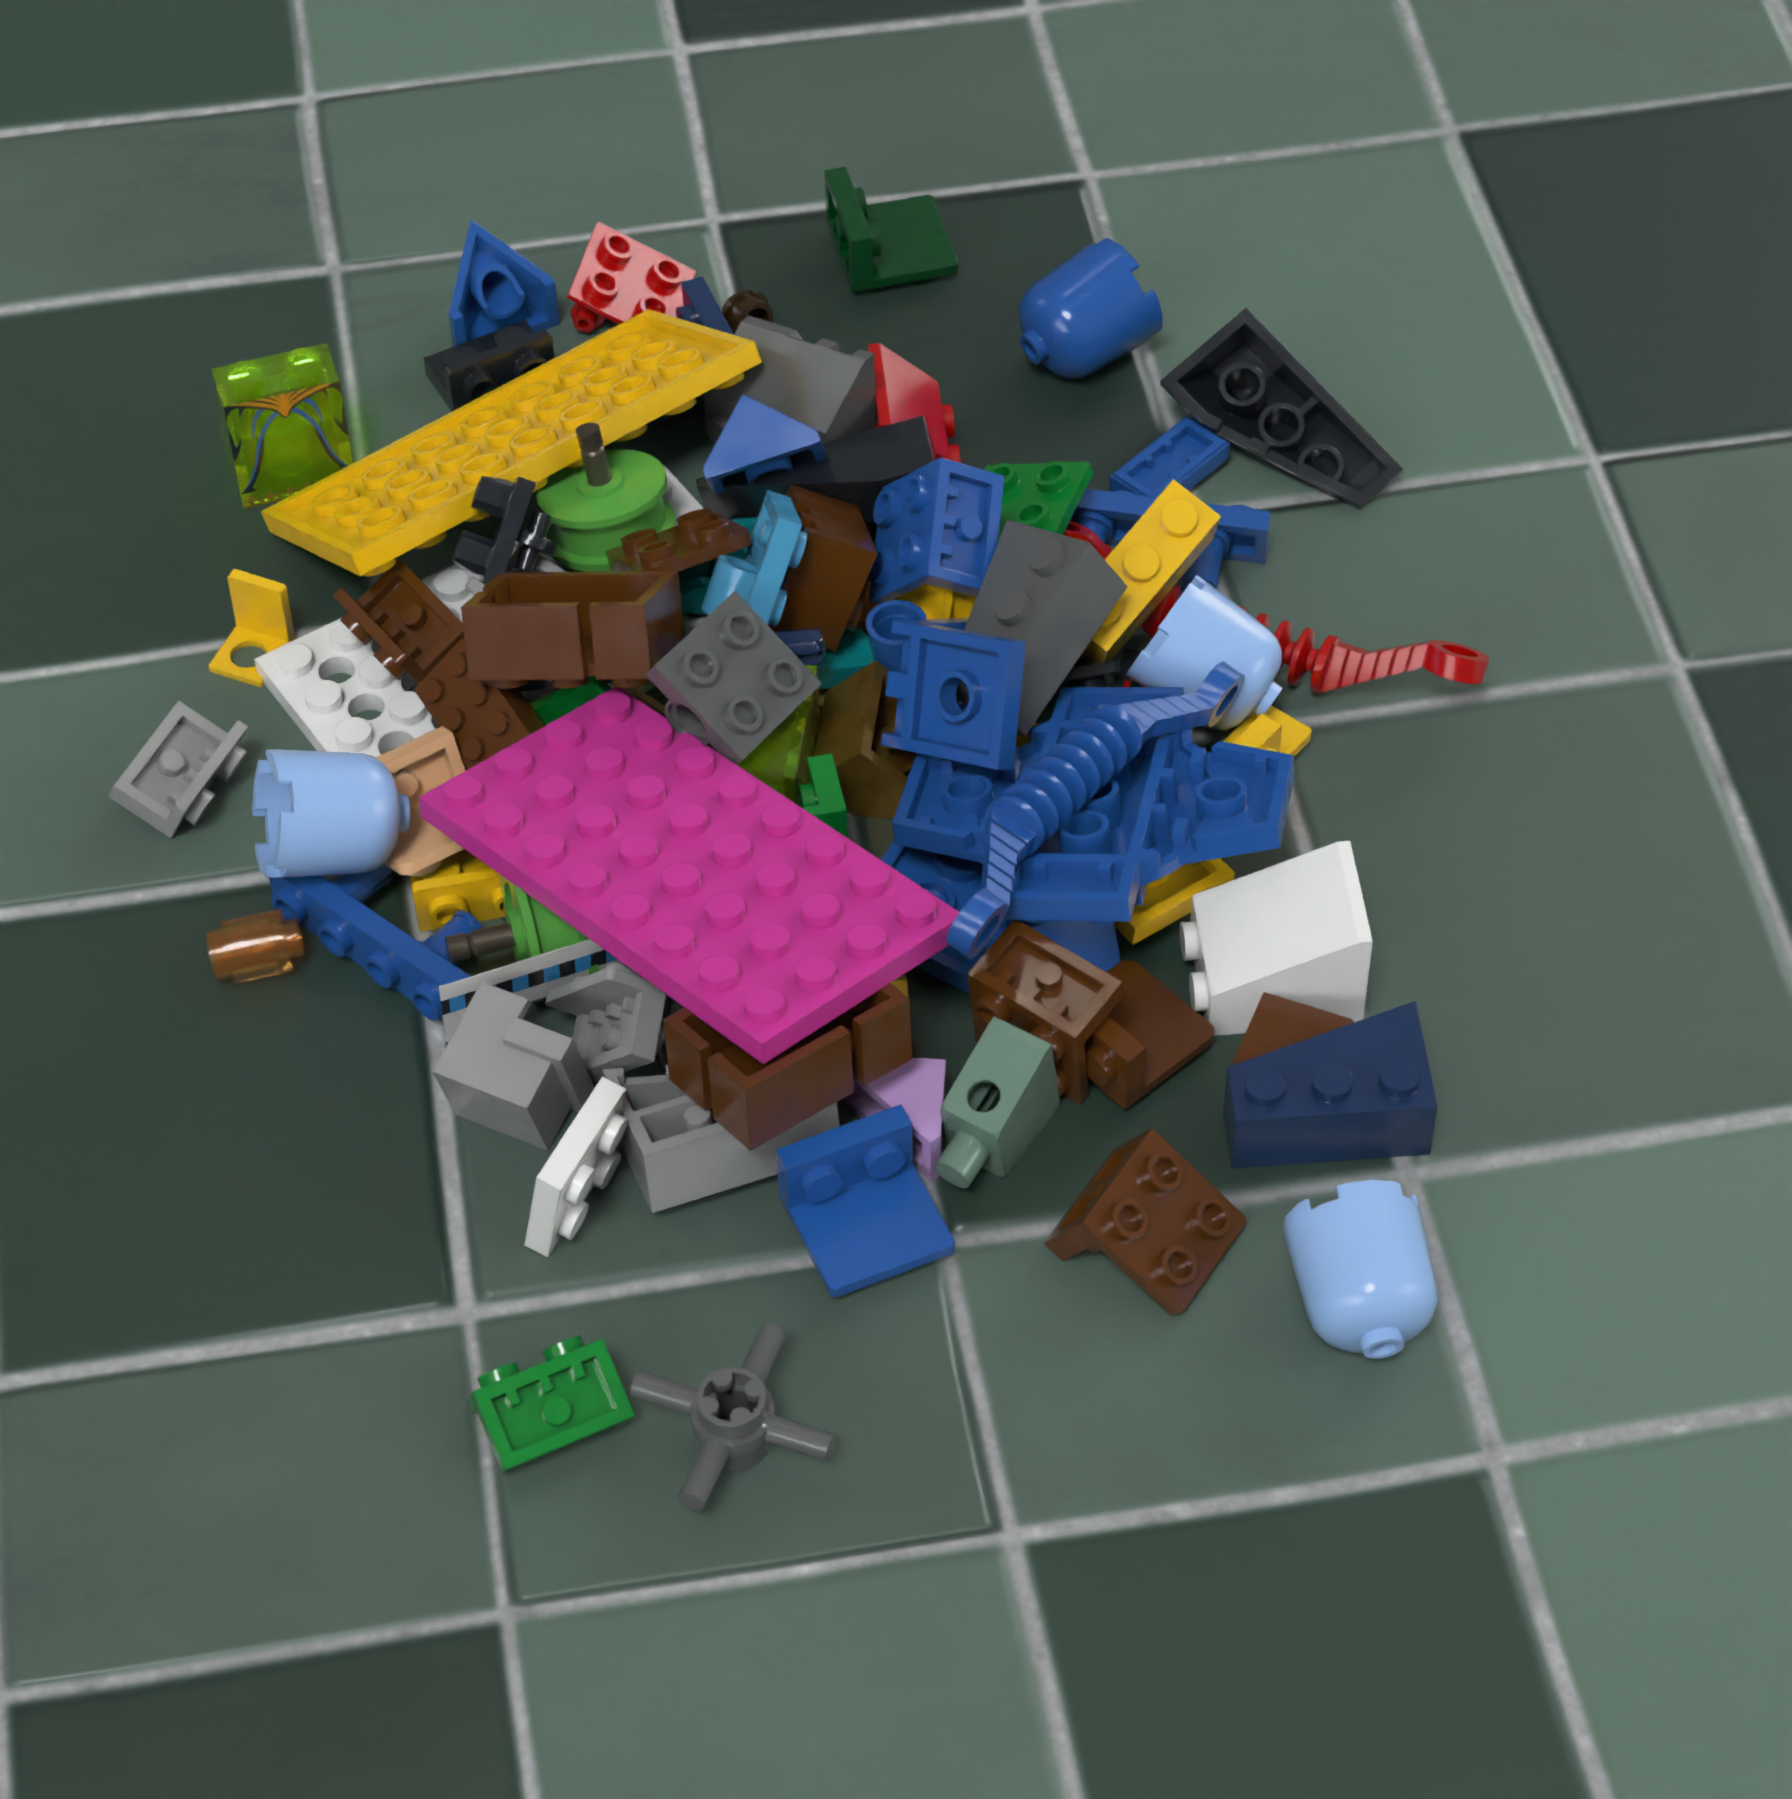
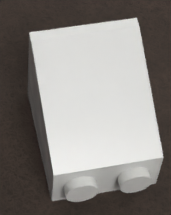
(1282, 933)

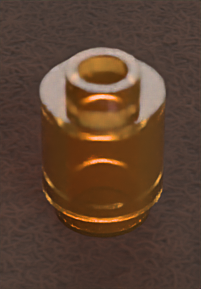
(255, 946)

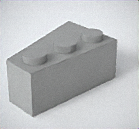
(684, 1151)

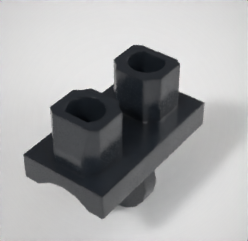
(509, 503)

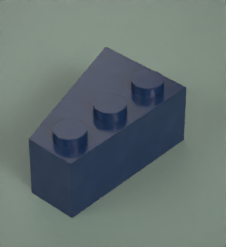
(1334, 1096)

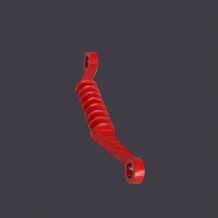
(1335, 662)

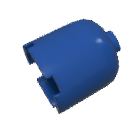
(1087, 312)

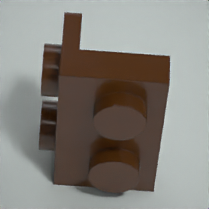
(404, 620)

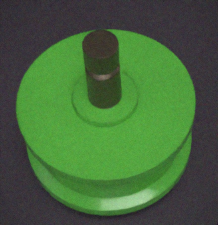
(603, 501)

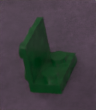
(888, 239)

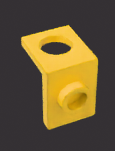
(261, 621)

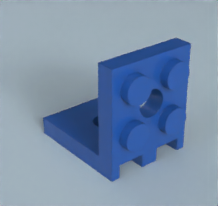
(931, 713)

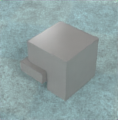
(511, 1070)

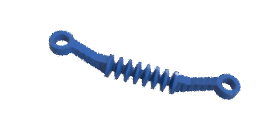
(1065, 781)

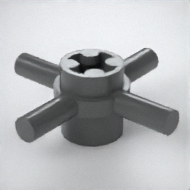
(743, 1399)

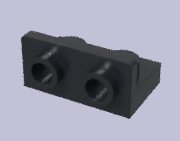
(487, 362)

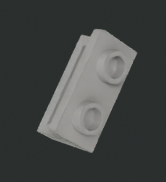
(177, 767)
(615, 1018)

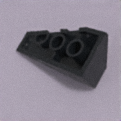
(1272, 406)
(852, 472)

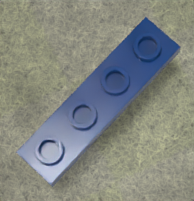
(1239, 535)
(347, 927)

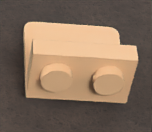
(417, 770)

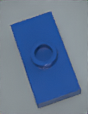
(1181, 454)

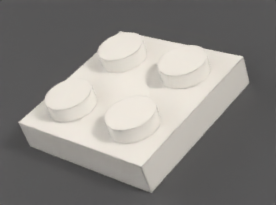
(578, 1163)

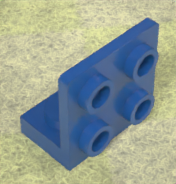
(936, 530)
(861, 1202)

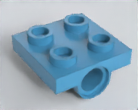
(761, 572)

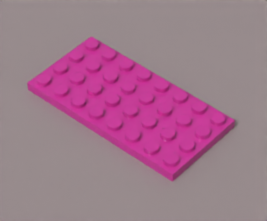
(691, 872)

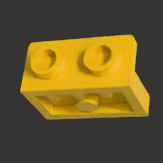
(457, 885)

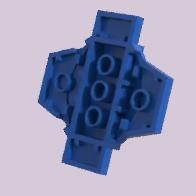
(1146, 822)

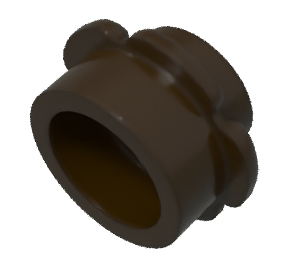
(746, 304)

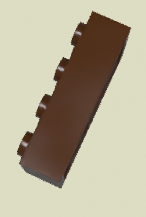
(474, 711)

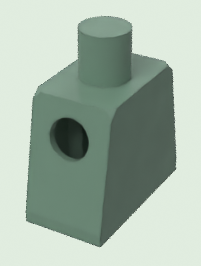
(997, 1104)

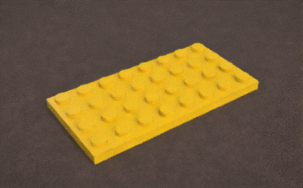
(524, 429)

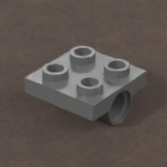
(731, 680)

